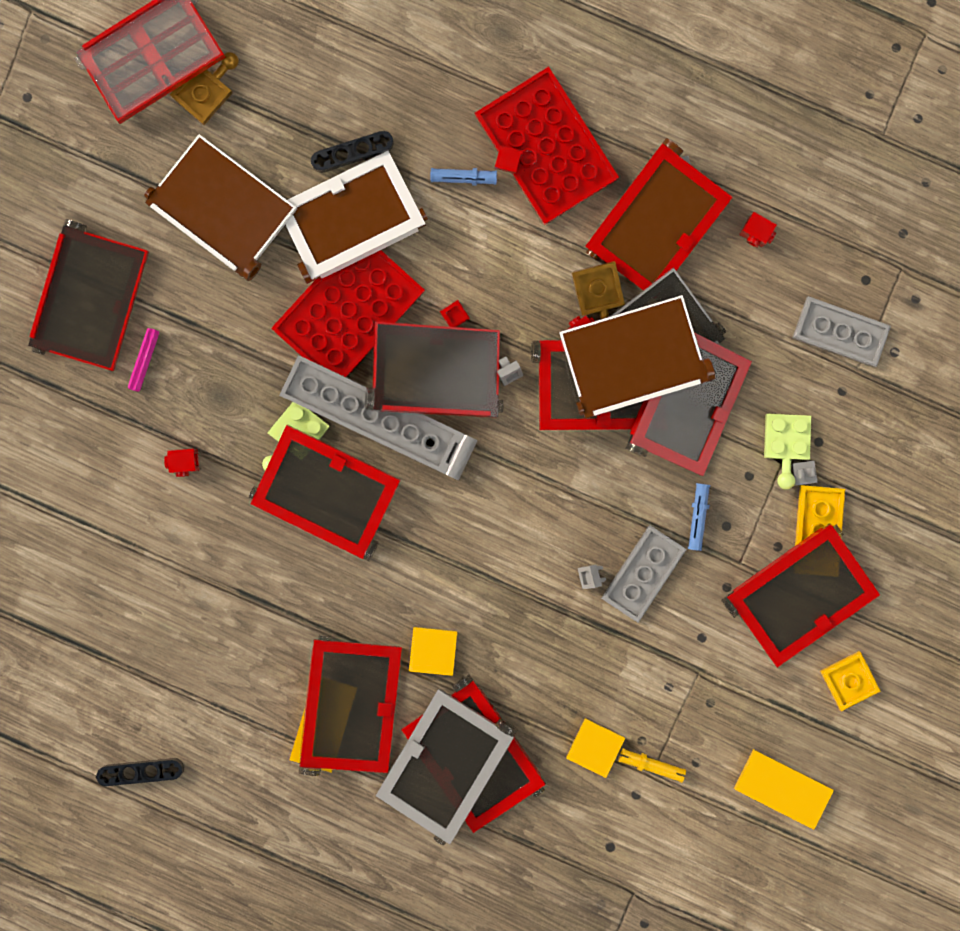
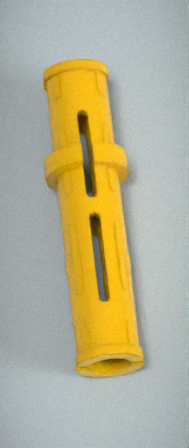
(643, 762)

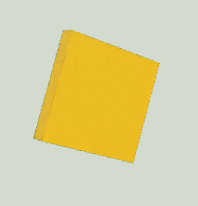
(433, 651)
(850, 681)
(595, 747)

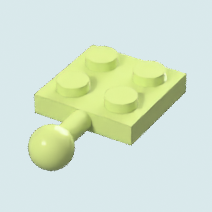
(301, 419)
(787, 439)

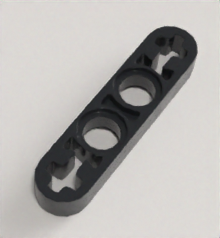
(351, 148)
(140, 772)

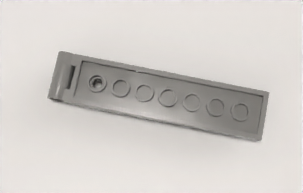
(406, 433)

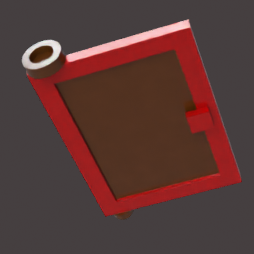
(658, 218)

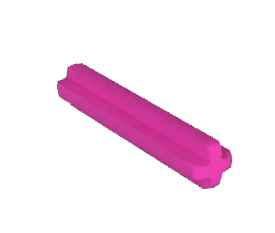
(143, 360)

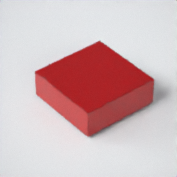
(507, 159)
(454, 314)

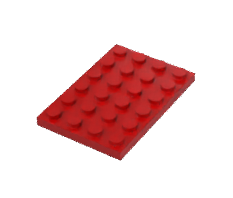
(558, 154)
(338, 312)

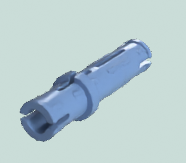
(464, 176)
(699, 516)

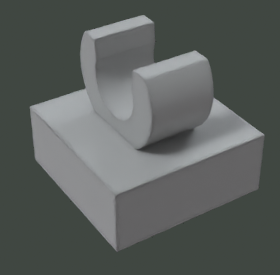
(509, 371)
(804, 472)
(590, 576)

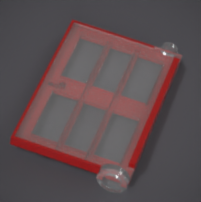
(149, 55)

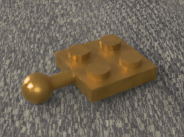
(206, 92)
(598, 289)

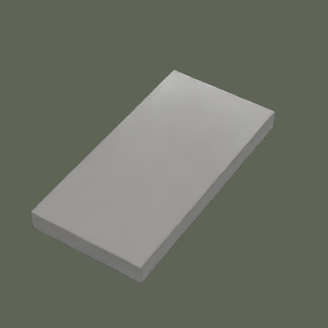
(841, 332)
(643, 573)

